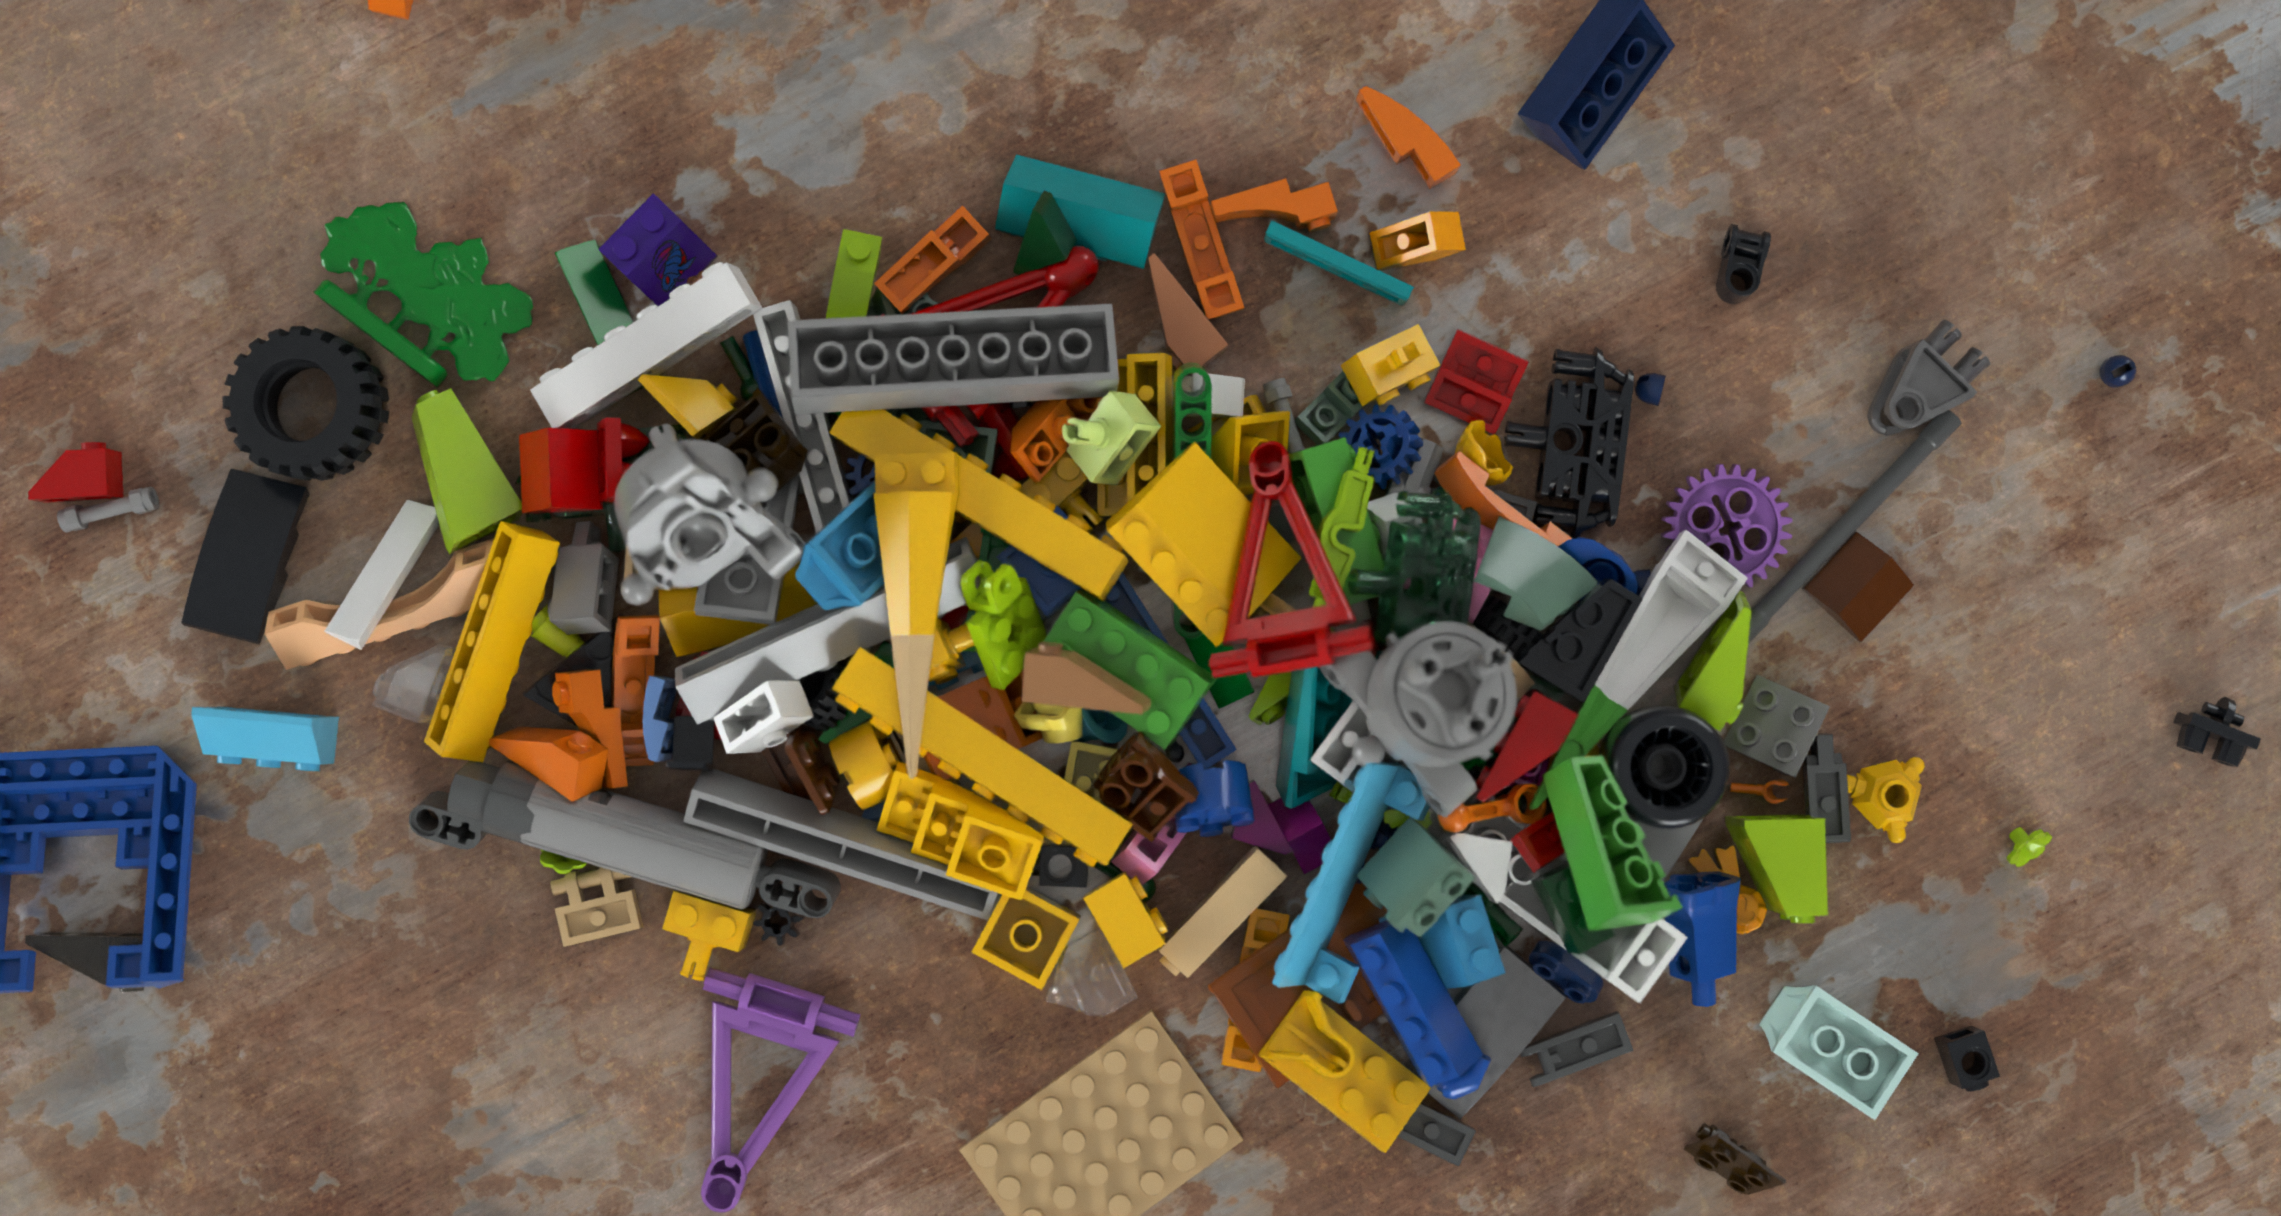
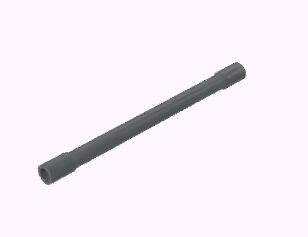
(1929, 440)

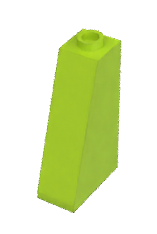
(461, 472)

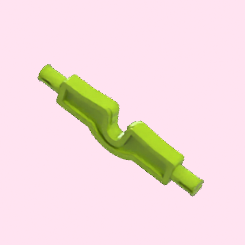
(1347, 514)

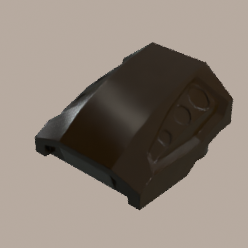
(761, 439)

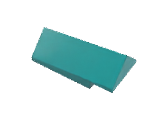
(1103, 213)
(1310, 715)

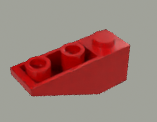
(1535, 738)

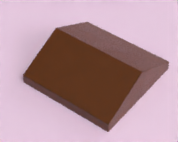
(1859, 586)

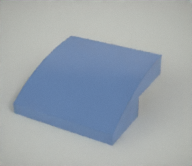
(657, 725)

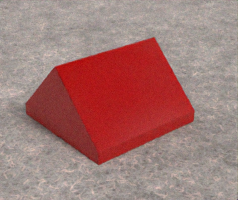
(559, 470)

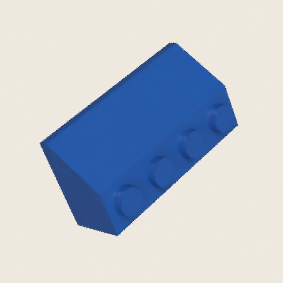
(1414, 1002)

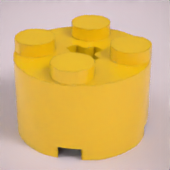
(866, 761)

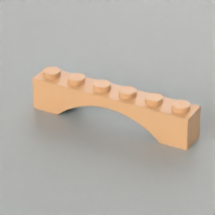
(299, 628)

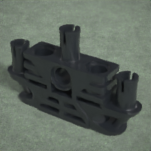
(1603, 445)

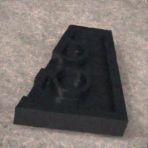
(1582, 640)
(594, 655)

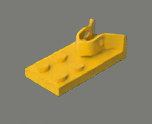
(1344, 1070)

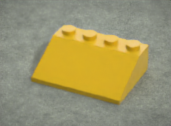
(1190, 540)

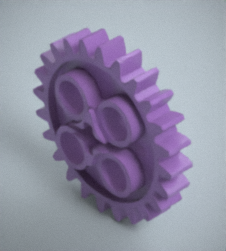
(1759, 512)

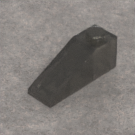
(84, 950)

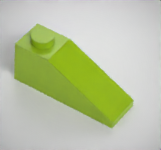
(854, 275)

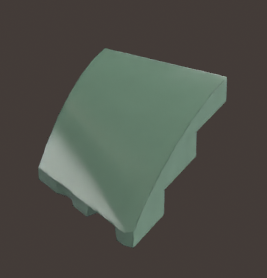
(1534, 573)

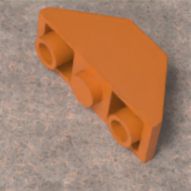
(1038, 434)

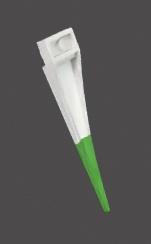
(1678, 605)

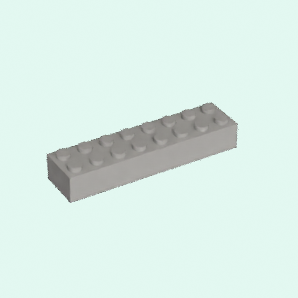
(952, 358)

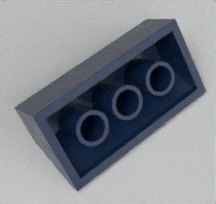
(1597, 79)

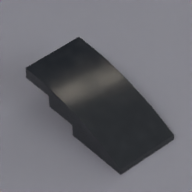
(244, 556)

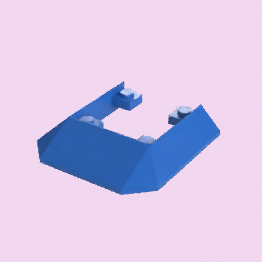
(99, 793)

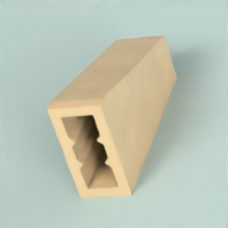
(1221, 912)

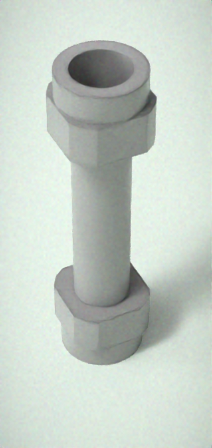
(1278, 394)
(78, 518)

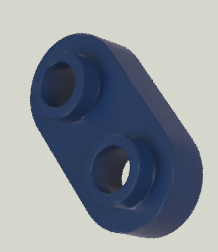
(1566, 972)

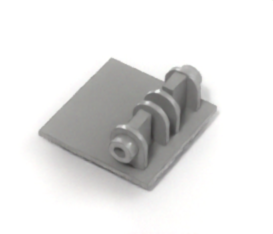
(1776, 726)

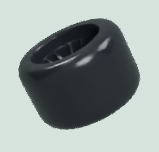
(1694, 769)

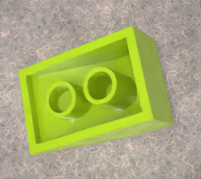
(1716, 673)

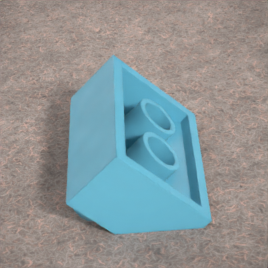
(266, 736)

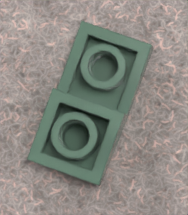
(1329, 411)

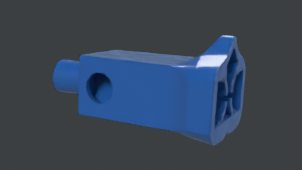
(1711, 929)

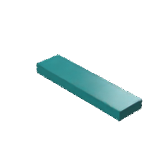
(1338, 263)

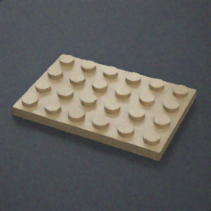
(1105, 1132)

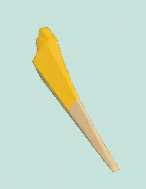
(914, 523)

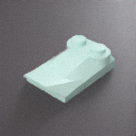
(1836, 1047)

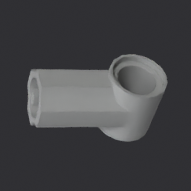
(1422, 470)

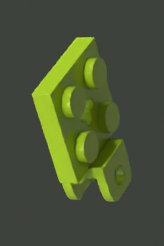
(1004, 612)

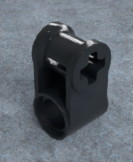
(1742, 256)

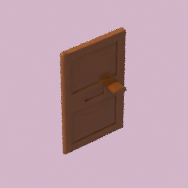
(1260, 1006)

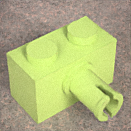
(1111, 437)

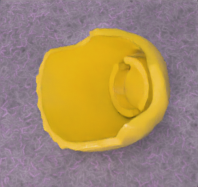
(1485, 452)

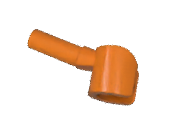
(1761, 790)

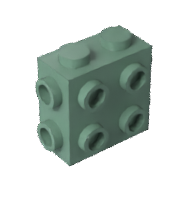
(1414, 878)

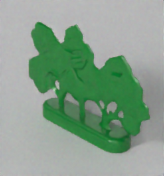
(434, 290)

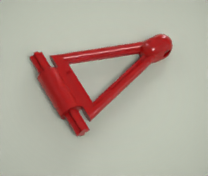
(1062, 282)
(1296, 637)

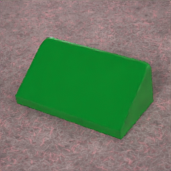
(1224, 689)

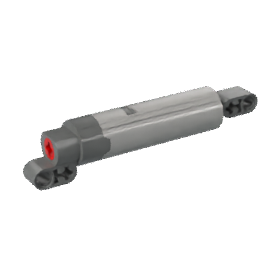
(619, 837)

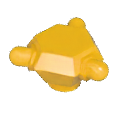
(1888, 794)

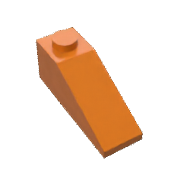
(558, 757)

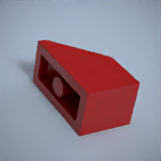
(82, 476)

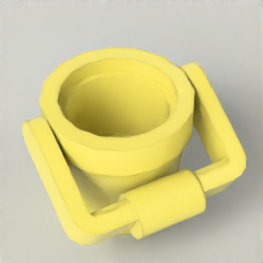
(1056, 722)

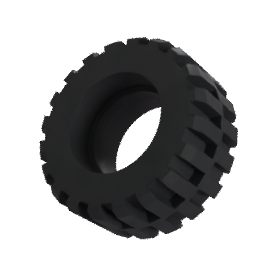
(256, 396)

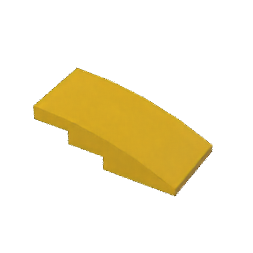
(961, 830)

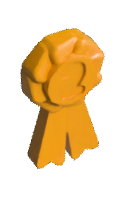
(1750, 905)

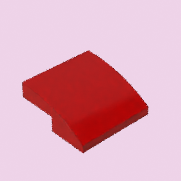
(1476, 380)

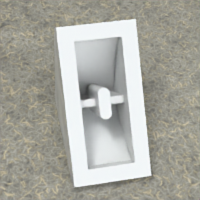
(1485, 859)

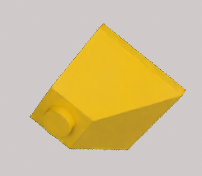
(692, 402)
(1240, 436)

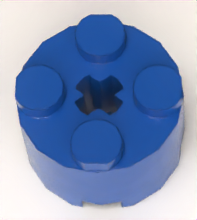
(1221, 800)

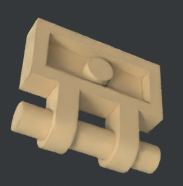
(596, 917)

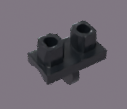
(2231, 741)

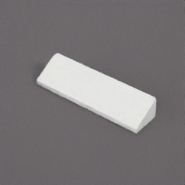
(384, 574)

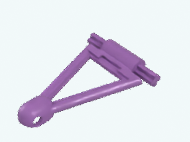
(779, 1015)

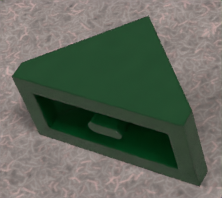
(1046, 238)

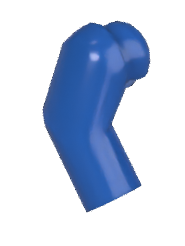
(1467, 1082)

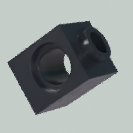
(1075, 878)
(1952, 1050)

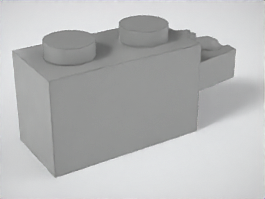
(584, 583)

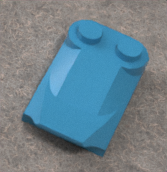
(844, 558)

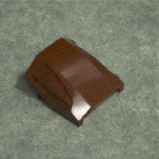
(1143, 786)

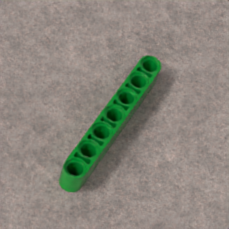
(1184, 404)

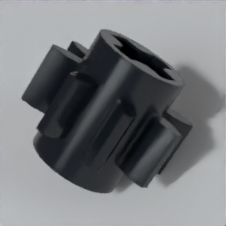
(773, 929)

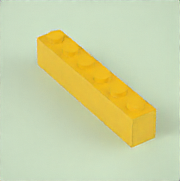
(492, 642)

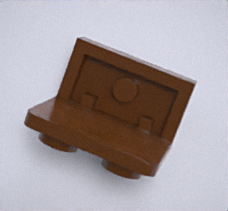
(802, 769)

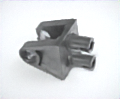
(1924, 383)

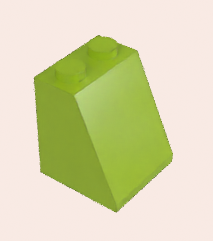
(1785, 862)

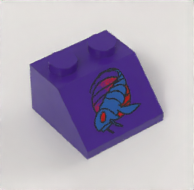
(657, 250)

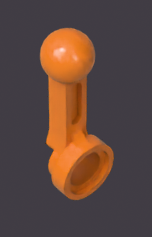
(1504, 806)

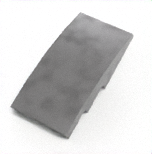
(1503, 1020)

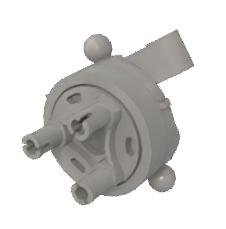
(694, 513)
(1431, 704)

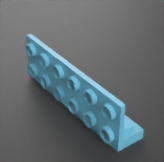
(1307, 956)

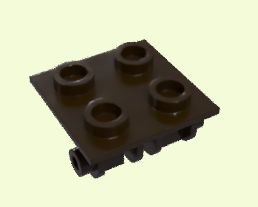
(1741, 1168)

